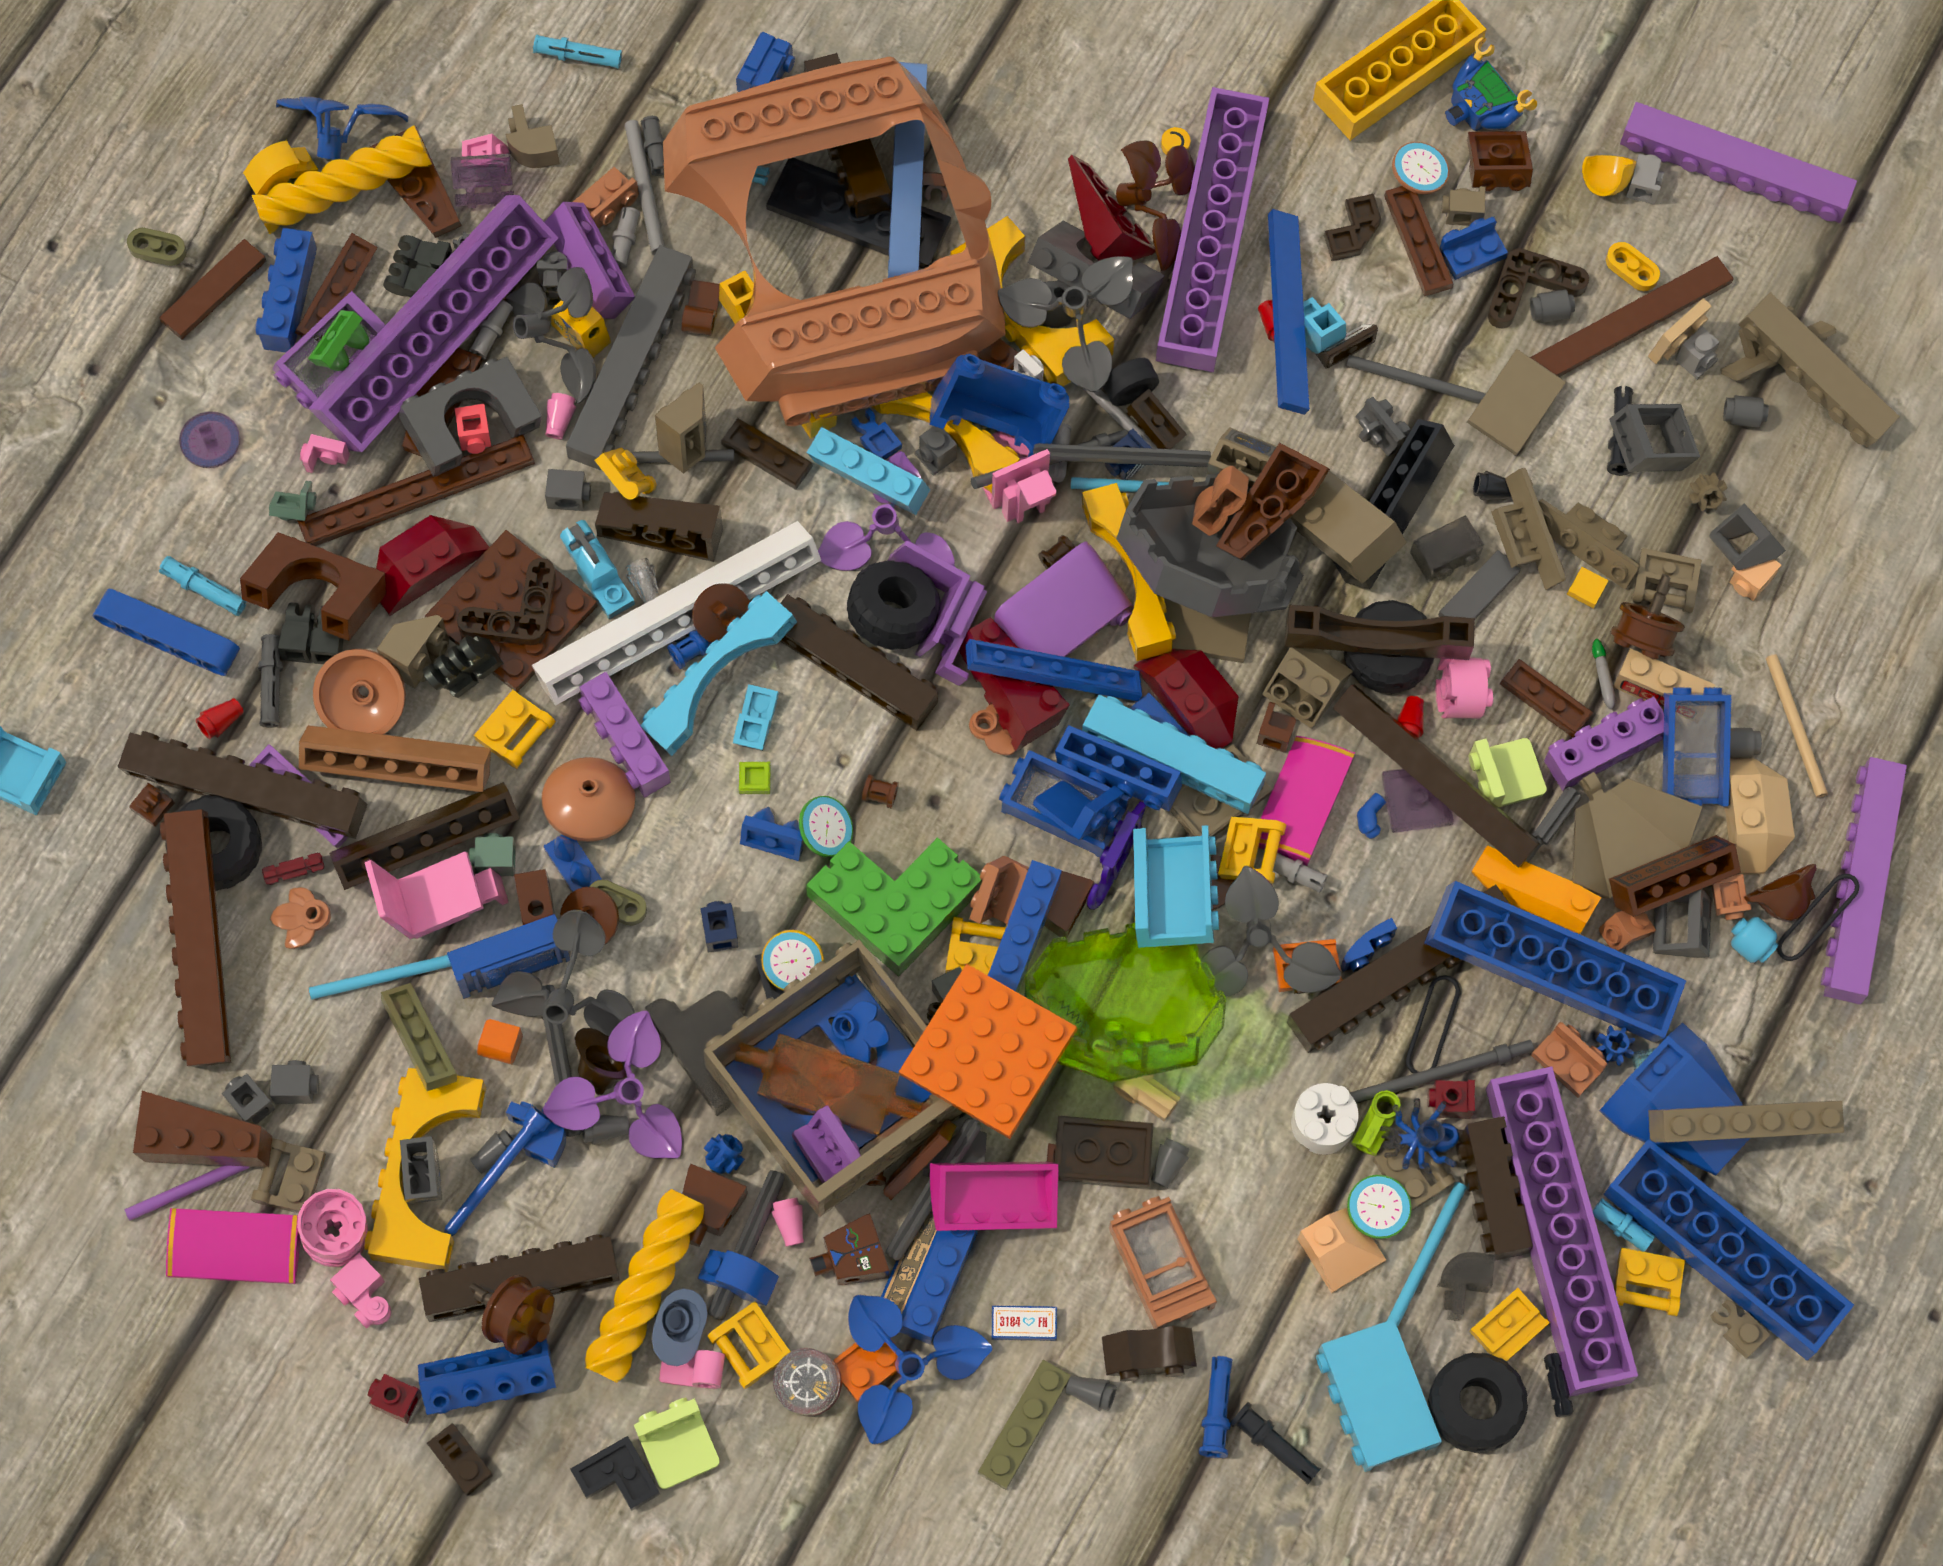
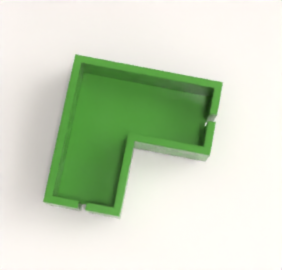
(896, 916)

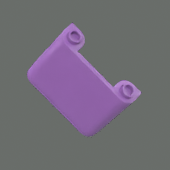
(1065, 605)

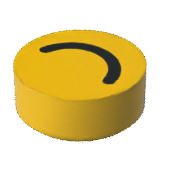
(1174, 137)

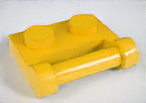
(619, 467)
(507, 723)
(1243, 844)
(973, 954)
(1651, 1272)
(758, 1338)

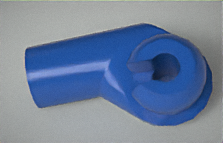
(1367, 816)

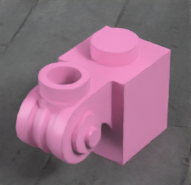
(356, 1285)

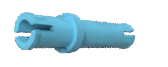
(543, 45)
(192, 580)

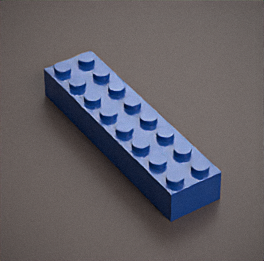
(1555, 962)
(1728, 1250)

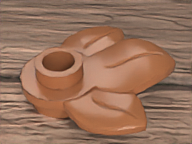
(995, 737)
(296, 917)

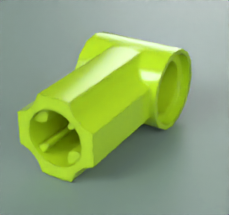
(1368, 1136)

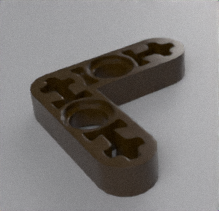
(1521, 275)
(526, 616)

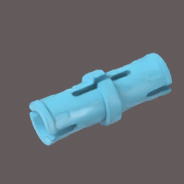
(1623, 1225)

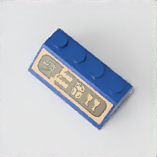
(927, 1277)

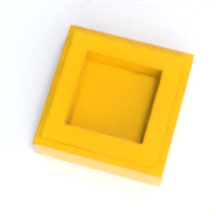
(1587, 587)

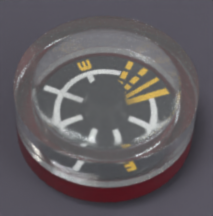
(807, 1382)

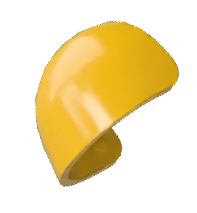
(1607, 173)

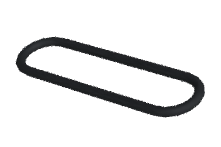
(1826, 925)
(1421, 1017)

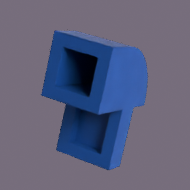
(545, 1146)
(739, 1275)

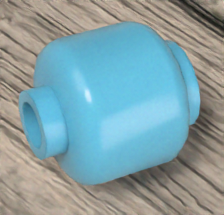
(1754, 939)

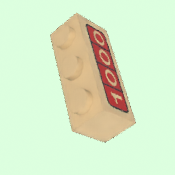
(1649, 677)

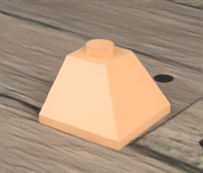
(1339, 1249)

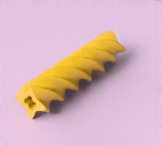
(342, 180)
(640, 1294)

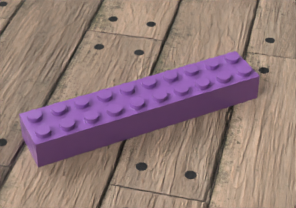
(1212, 230)
(433, 323)
(1563, 1233)

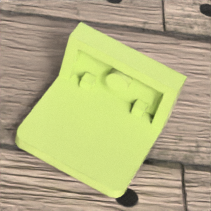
(1507, 771)
(676, 1443)

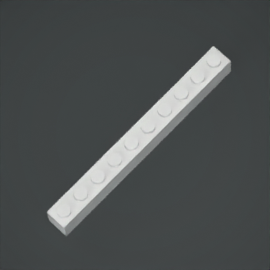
(670, 614)

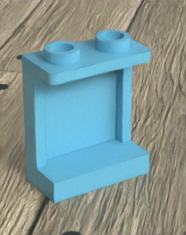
(27, 772)

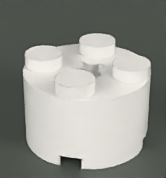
(1334, 1103)

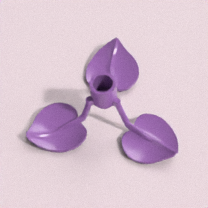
(845, 543)
(575, 1108)

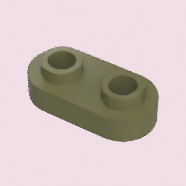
(158, 246)
(624, 899)

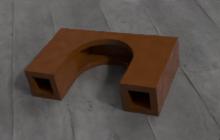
(292, 560)

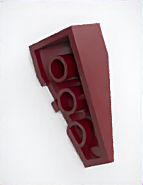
(1104, 218)

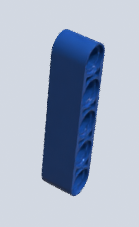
(166, 632)

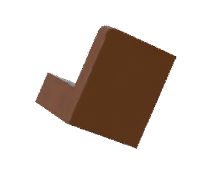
(1276, 729)

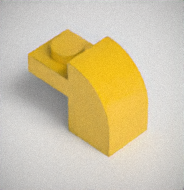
(277, 165)

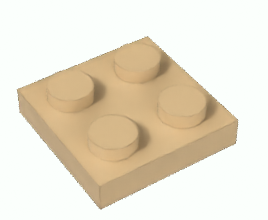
(1680, 332)

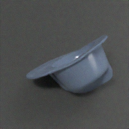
(679, 1327)

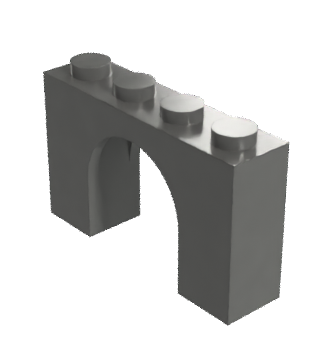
(1060, 256)
(492, 384)

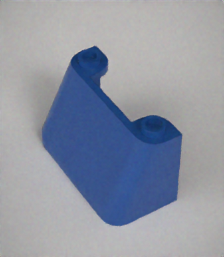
(999, 400)

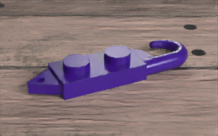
(1116, 855)

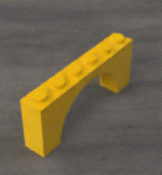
(1043, 342)
(397, 1232)

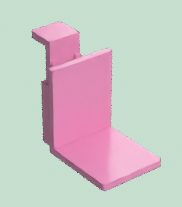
(1022, 483)
(433, 895)

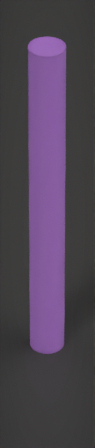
(182, 1190)

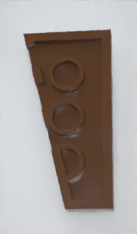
(427, 197)

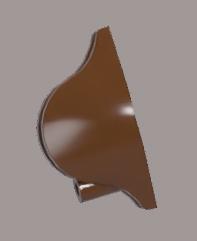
(1786, 896)

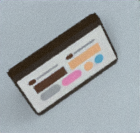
(1354, 341)

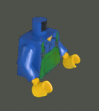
(1483, 96)

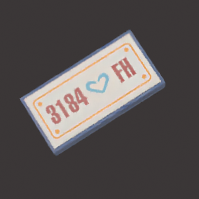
(1024, 1323)

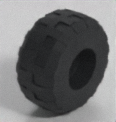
(898, 584)
(1382, 672)
(245, 841)
(1495, 1377)

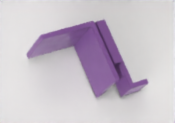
(956, 609)

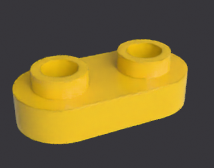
(1634, 266)

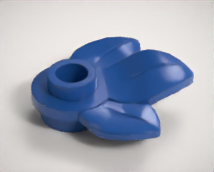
(864, 1032)

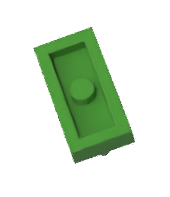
(343, 331)

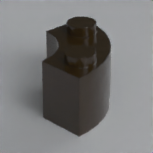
(1149, 1352)

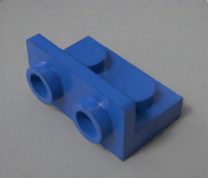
(1472, 247)

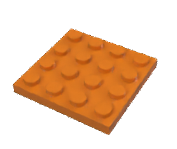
(988, 1051)

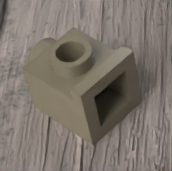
(1463, 206)

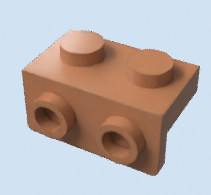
(998, 890)

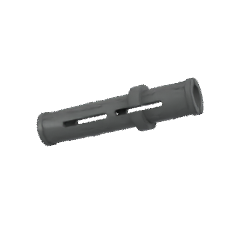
(270, 681)

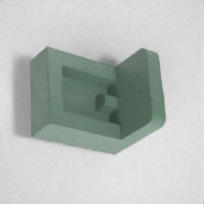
(293, 506)

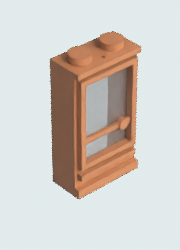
(1161, 1262)

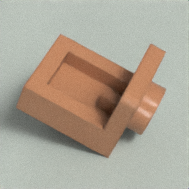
(1729, 898)
(1625, 929)

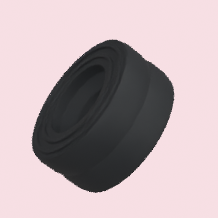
(1130, 381)

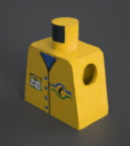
(578, 330)

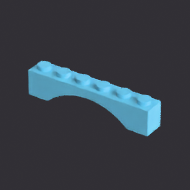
(760, 626)

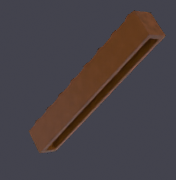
(196, 938)

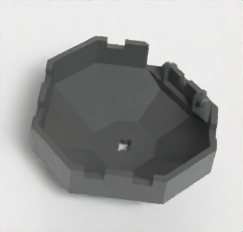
(1188, 566)

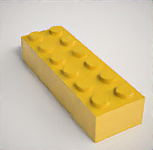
(1398, 65)

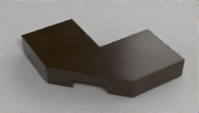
(1352, 239)

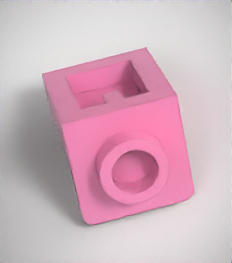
(484, 145)
(326, 449)

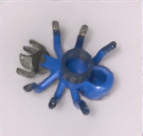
(1428, 1138)

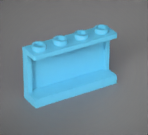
(1175, 889)
(1377, 1395)

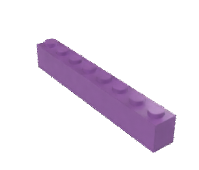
(1738, 162)
(1869, 861)

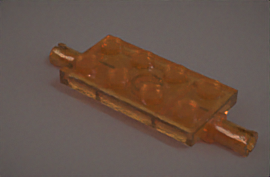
(817, 1077)

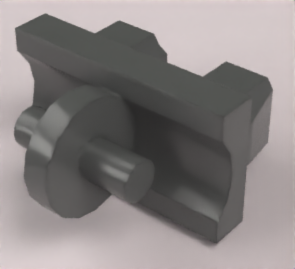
(549, 272)
(1380, 427)

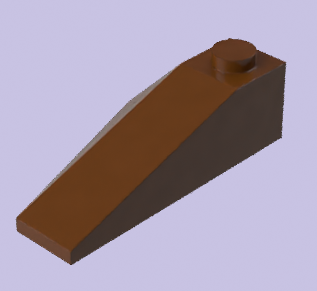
(1276, 495)

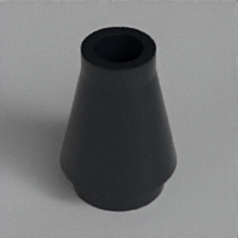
(1490, 486)

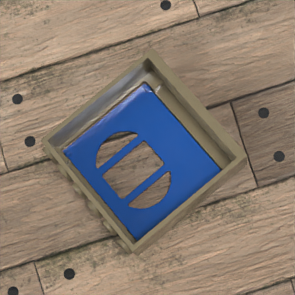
(776, 1123)

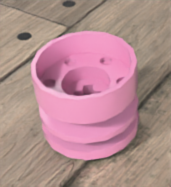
(334, 1209)

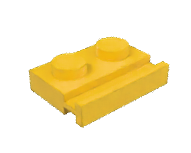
(1509, 1326)

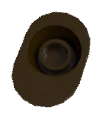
(595, 1061)

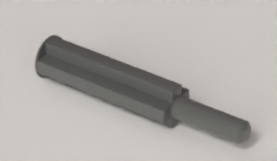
(1555, 817)

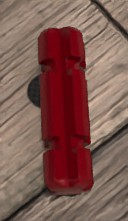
(293, 868)

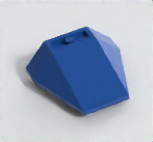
(1675, 1077)

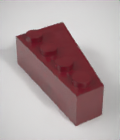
(1023, 706)

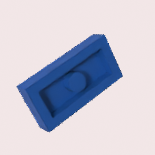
(765, 835)
(571, 862)

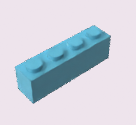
(868, 471)

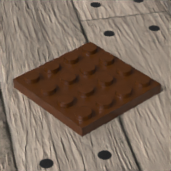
(498, 584)

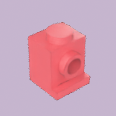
(473, 434)

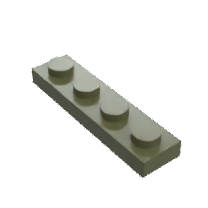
(418, 1037)
(1024, 1424)

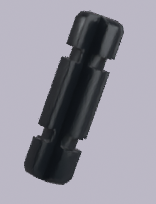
(1558, 1385)

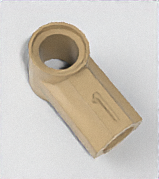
(1148, 1094)

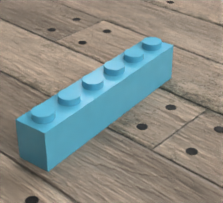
(1201, 766)

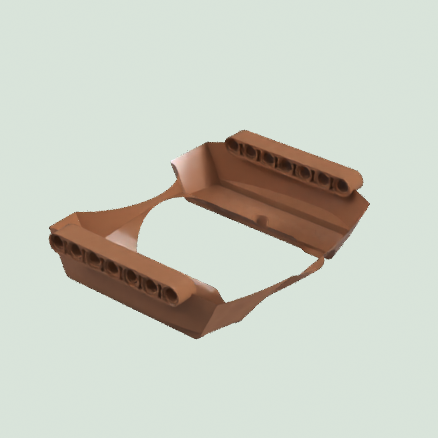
(859, 341)

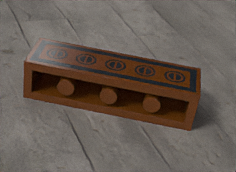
(1674, 875)

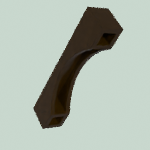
(1326, 630)

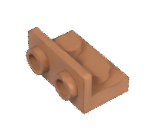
(609, 196)
(1571, 1058)

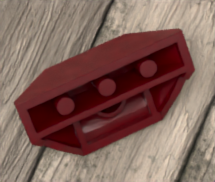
(425, 558)
(1193, 694)

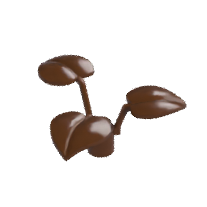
(1144, 163)

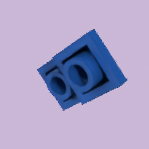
(1363, 951)

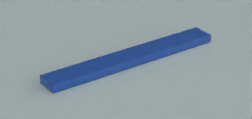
(1288, 312)

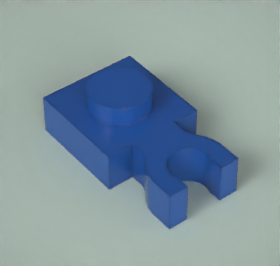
(877, 438)

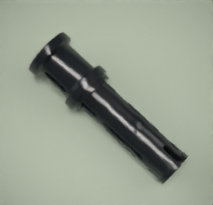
(1617, 465)
(1263, 1433)

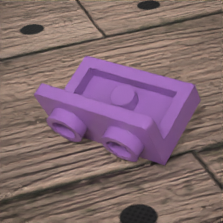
(826, 1144)

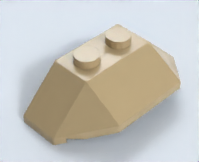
(1758, 814)

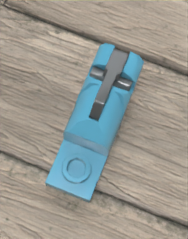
(596, 569)

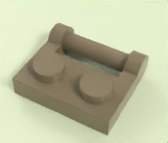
(1683, 573)
(1412, 1178)
(298, 1180)

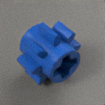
(1623, 1041)
(724, 1153)

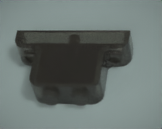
(689, 1032)

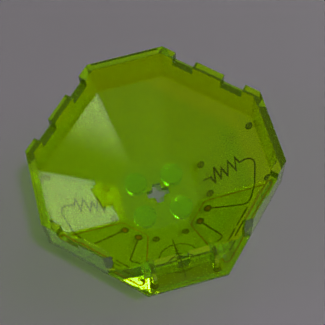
(1116, 991)

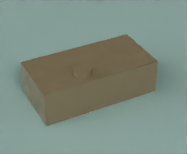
(1348, 528)

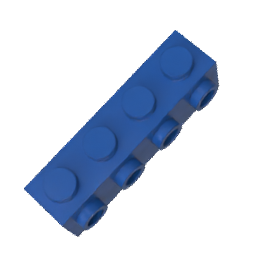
(287, 289)
(1119, 767)
(484, 1377)

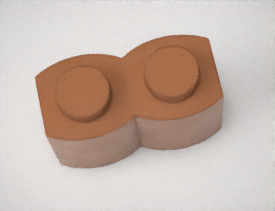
(1220, 500)

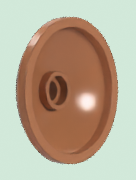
(339, 698)
(585, 813)

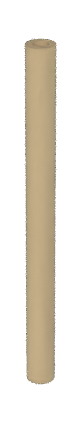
(1796, 726)

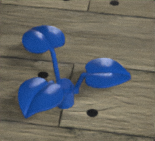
(329, 137)
(875, 1321)

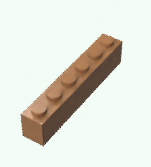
(394, 758)

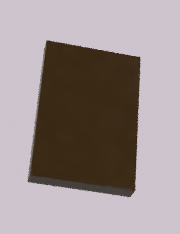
(1104, 1151)

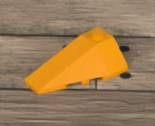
(1537, 890)

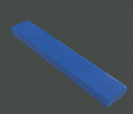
(1053, 670)

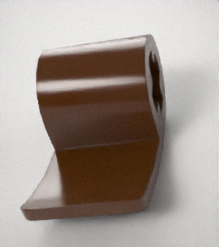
(701, 309)

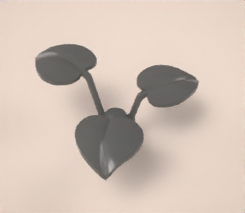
(1030, 299)
(531, 321)
(1255, 901)
(523, 993)

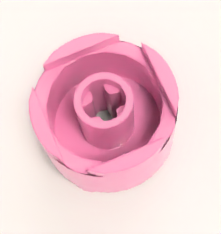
(1463, 688)

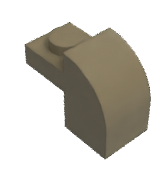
(531, 146)

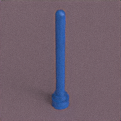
(534, 1123)

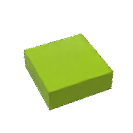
(754, 777)

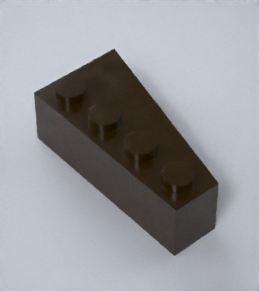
(661, 524)
(1494, 1189)

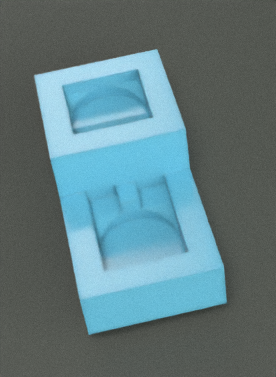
(756, 717)

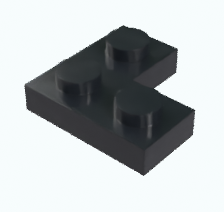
(617, 1465)

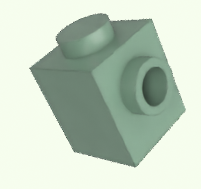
(494, 853)

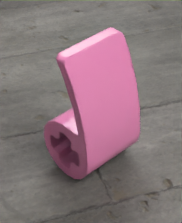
(701, 1371)

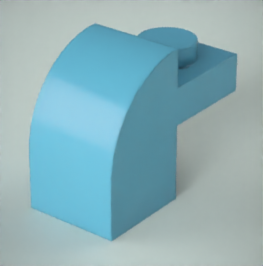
(1322, 326)

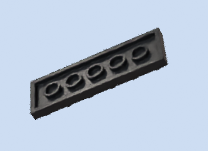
(818, 200)

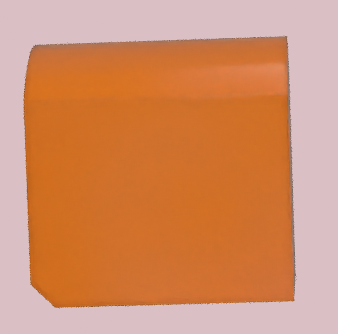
(499, 1041)

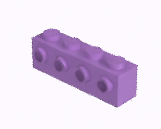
(586, 248)
(624, 734)
(1606, 743)

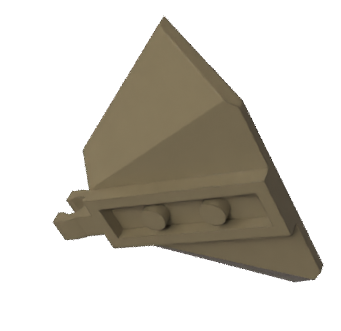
(1626, 830)

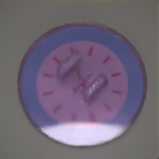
(209, 439)

